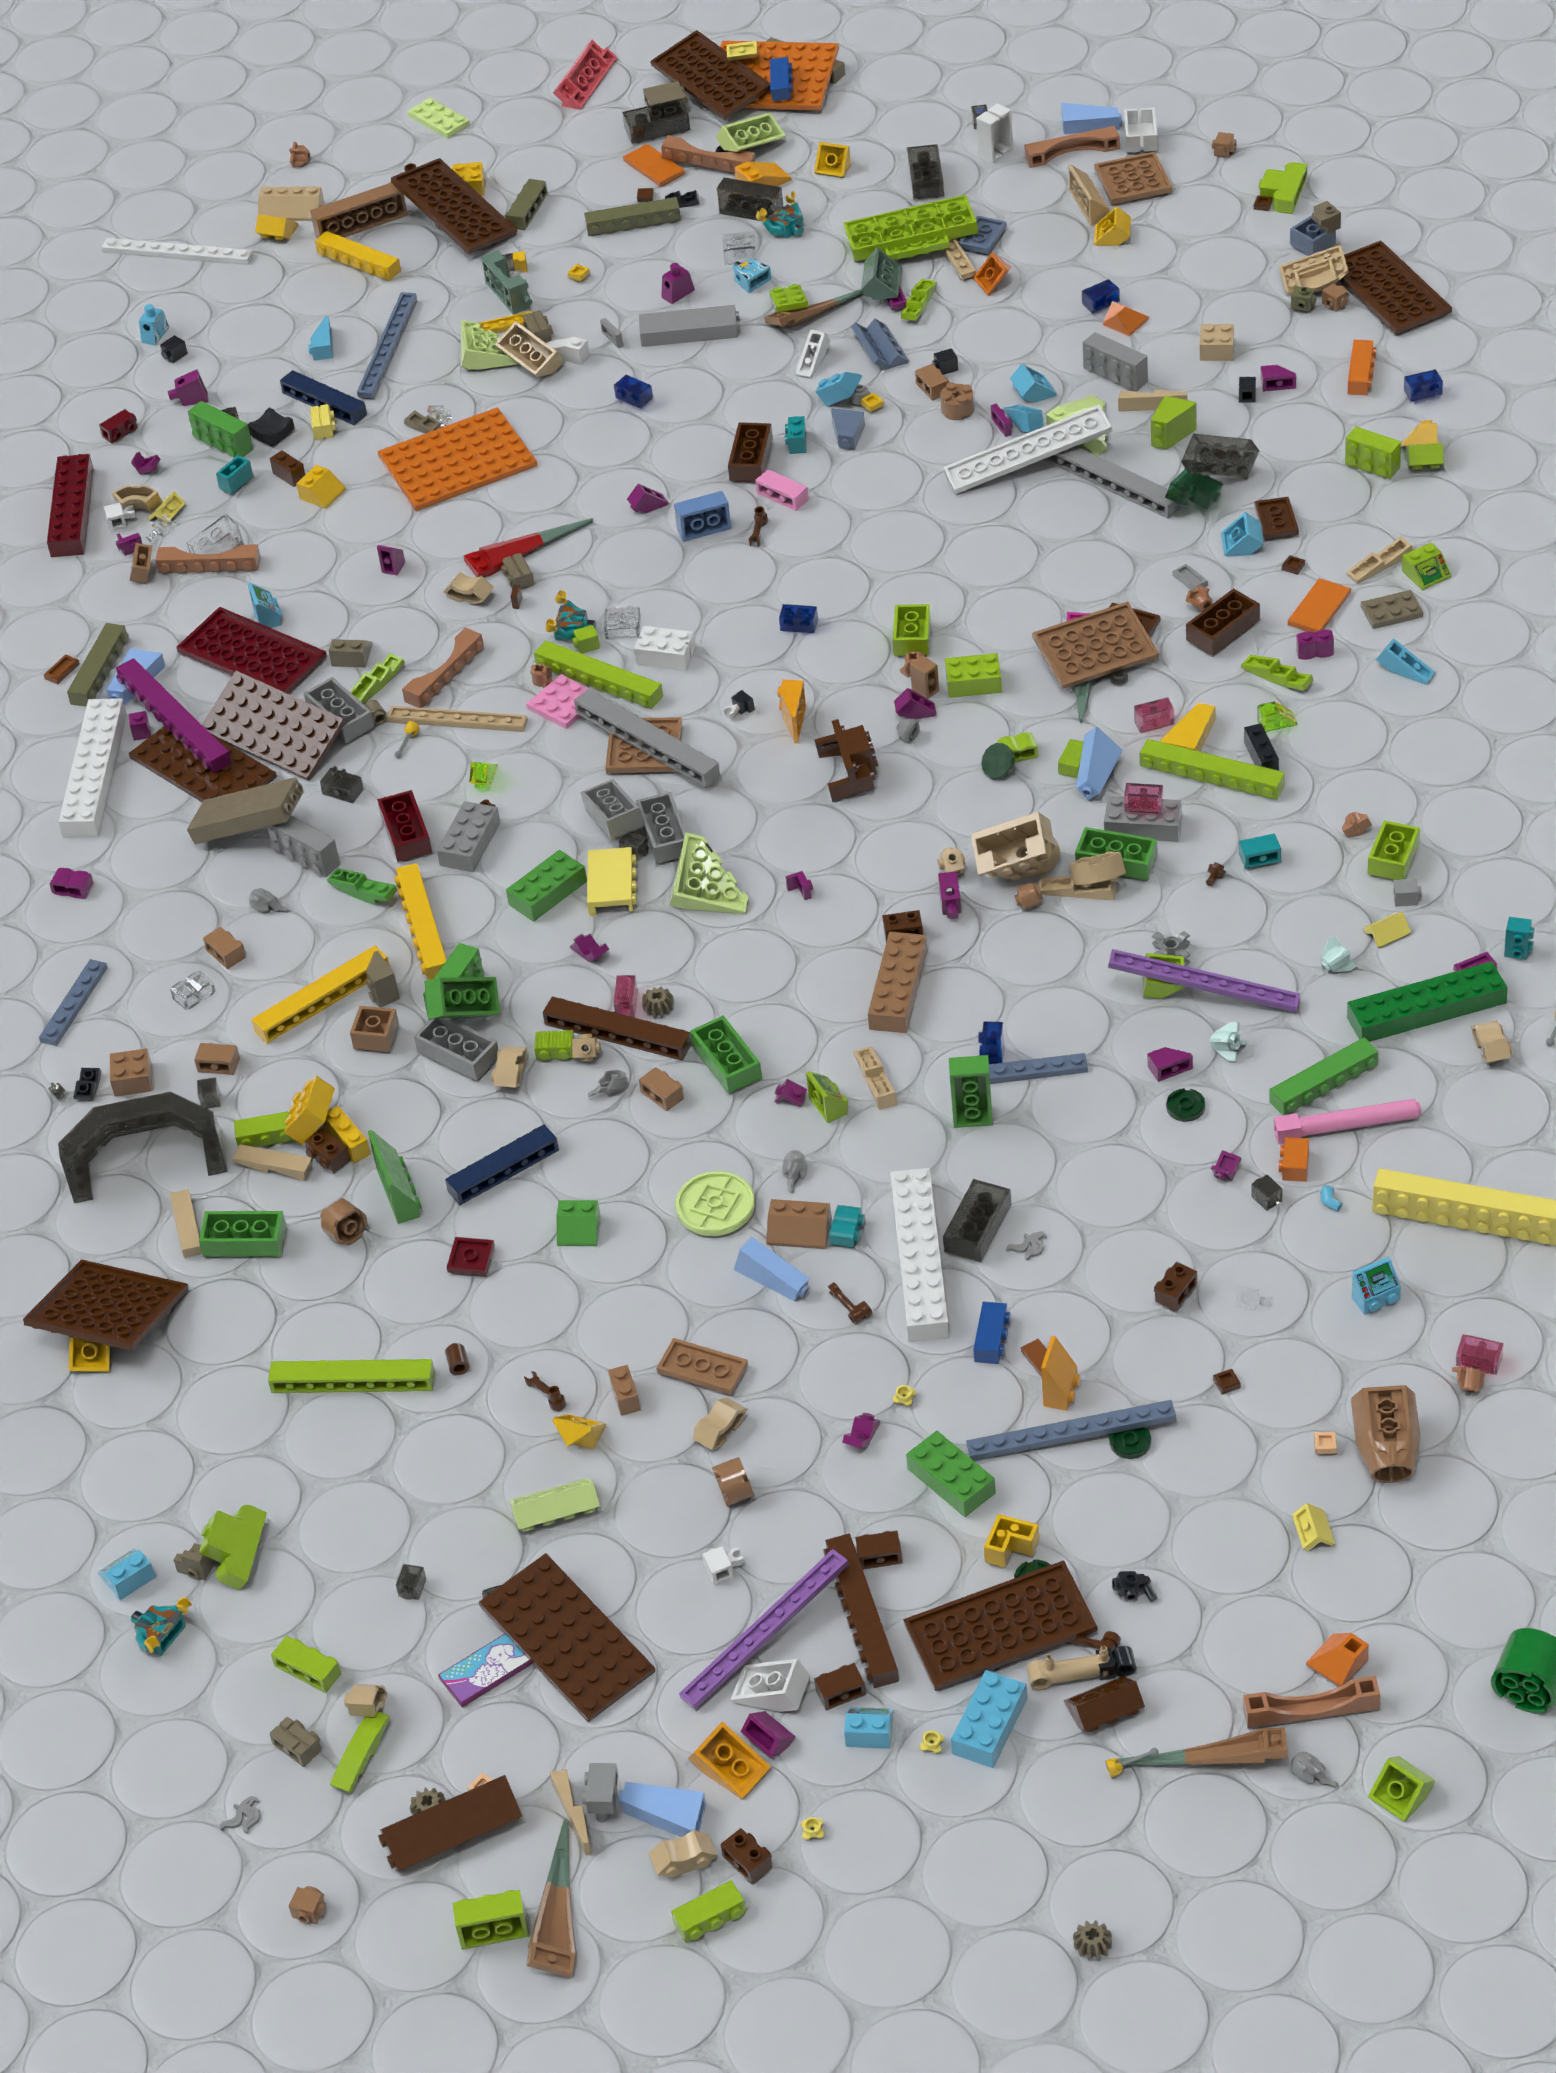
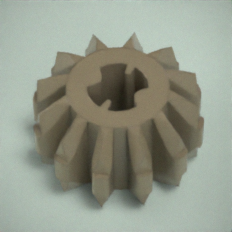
(657, 1002)
(425, 1800)
(1092, 1940)

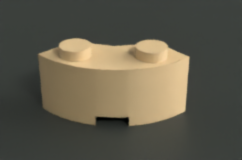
(139, 496)
(468, 589)
(1097, 869)
(1491, 1040)
(509, 1066)
(723, 1418)
(365, 1700)
(682, 1854)

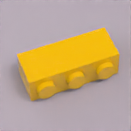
(344, 1130)

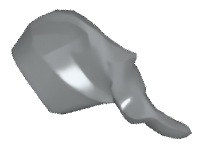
(261, 899)
(610, 1083)
(793, 1165)
(1307, 1767)

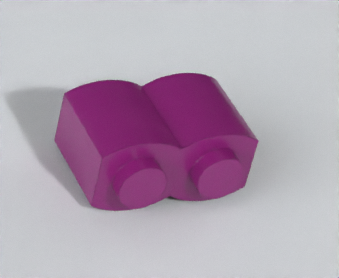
(1315, 644)
(71, 883)

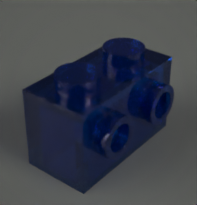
(1100, 296)
(1423, 385)
(633, 391)
(798, 618)
(992, 1041)

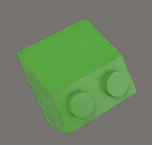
(578, 1222)

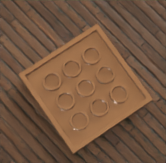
(1133, 178)
(628, 759)

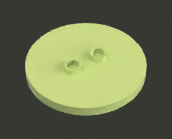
(715, 1203)

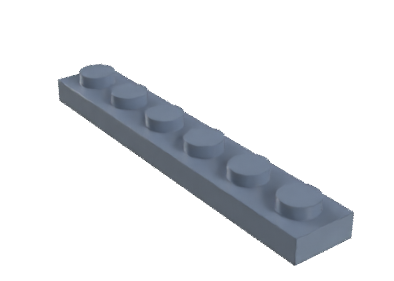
(73, 1002)
(1038, 1068)

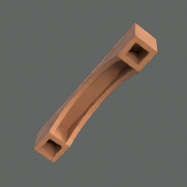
(1101, 139)
(679, 150)
(237, 559)
(424, 688)
(1271, 1709)

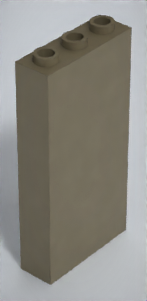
(245, 810)

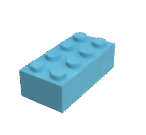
(989, 1719)

